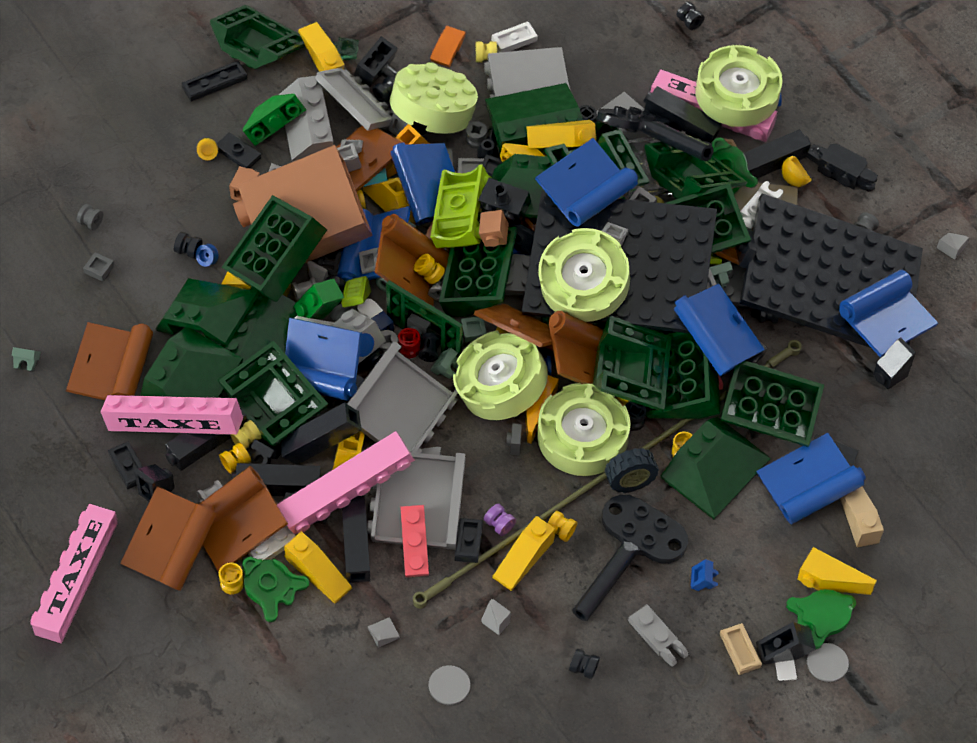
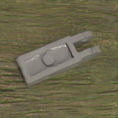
(657, 634)

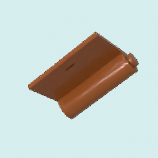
(374, 154)
(399, 250)
(518, 324)
(574, 346)
(114, 361)
(243, 518)
(169, 538)

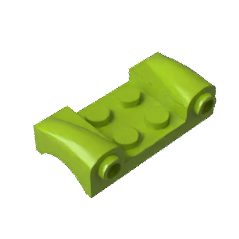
(458, 208)

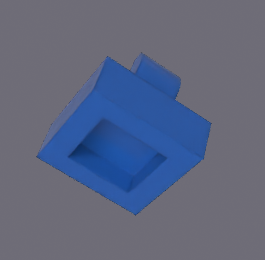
(702, 575)

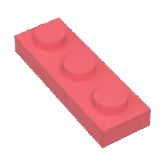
(414, 541)

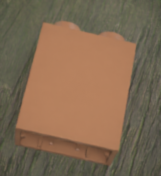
(319, 188)

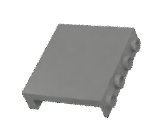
(524, 70)
(401, 400)
(430, 482)

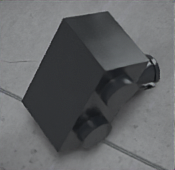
(377, 62)
(505, 197)

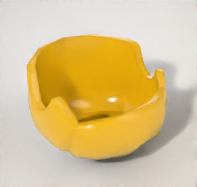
(794, 172)

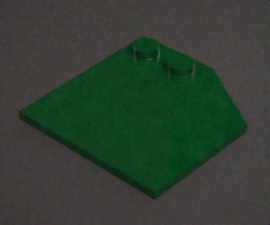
(254, 37)
(615, 147)
(521, 172)
(687, 174)
(403, 303)
(208, 308)
(633, 363)
(189, 367)
(273, 393)
(714, 466)

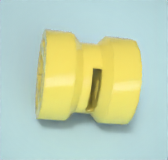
(483, 49)
(247, 434)

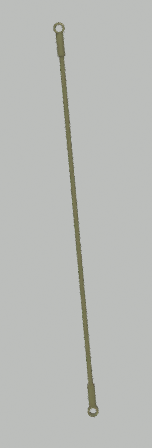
(446, 582)

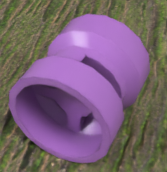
(499, 519)

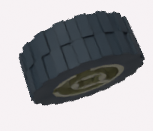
(631, 470)

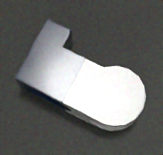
(374, 312)

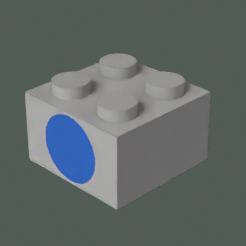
(371, 334)

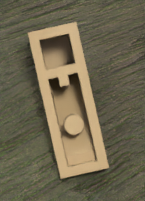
(862, 518)

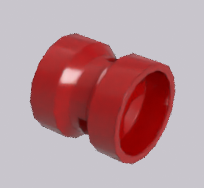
(410, 342)

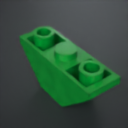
(272, 116)

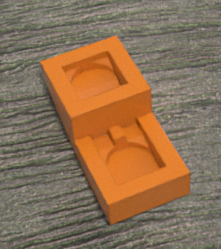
(447, 46)

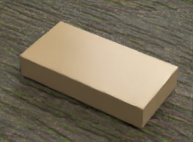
(740, 649)

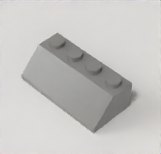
(311, 129)

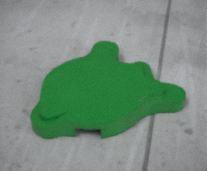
(735, 160)
(270, 584)
(823, 612)

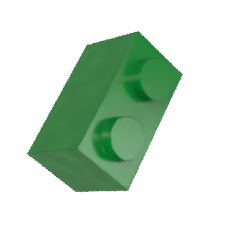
(319, 300)

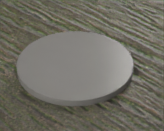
(828, 663)
(449, 685)

